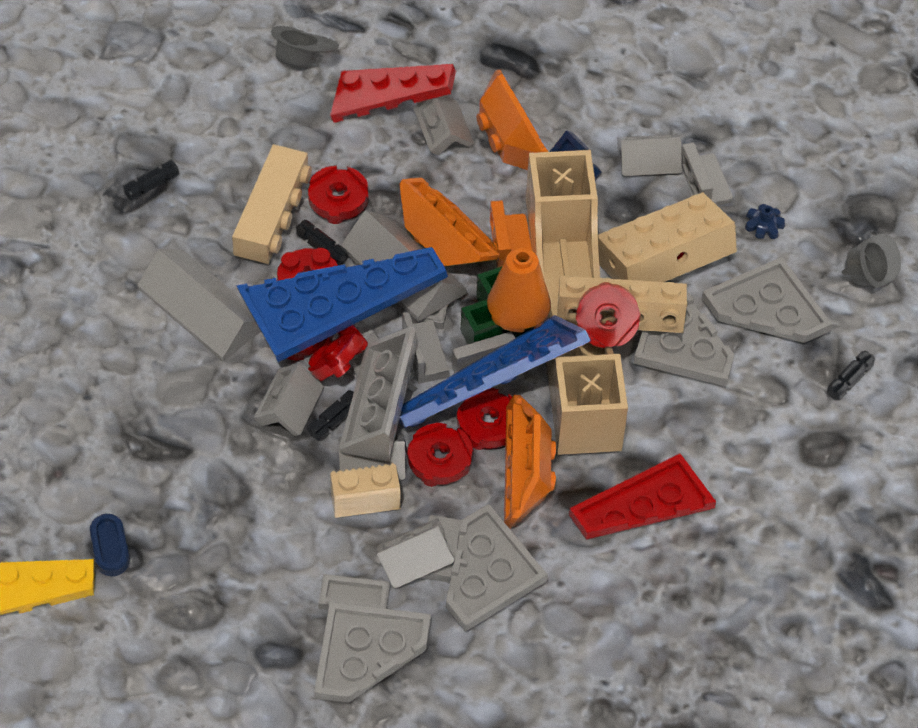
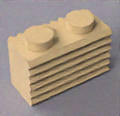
(365, 490)

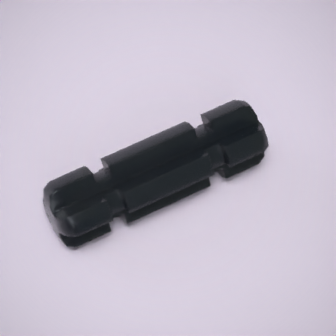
(151, 179)
(319, 239)
(851, 375)
(331, 416)

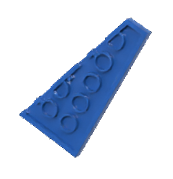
(330, 299)
(501, 366)

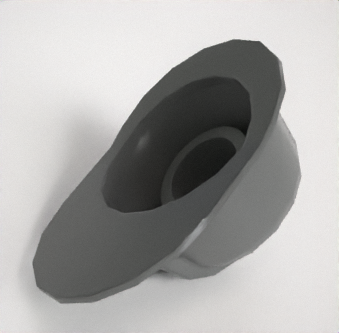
(300, 48)
(874, 261)

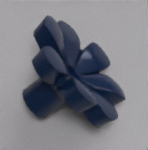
(765, 221)

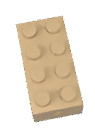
(668, 241)

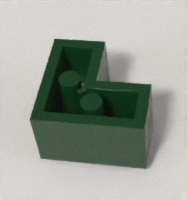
(476, 318)

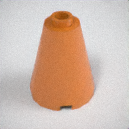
(519, 293)

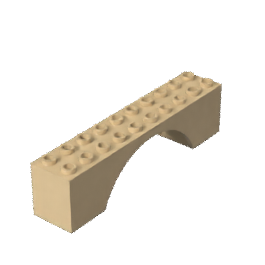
(563, 228)

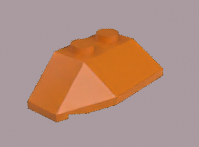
(507, 124)
(442, 225)
(526, 460)

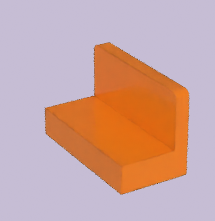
(507, 231)

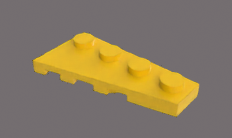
(44, 582)

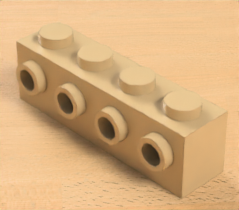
(271, 204)
(653, 299)

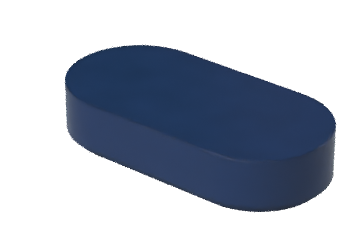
(109, 545)

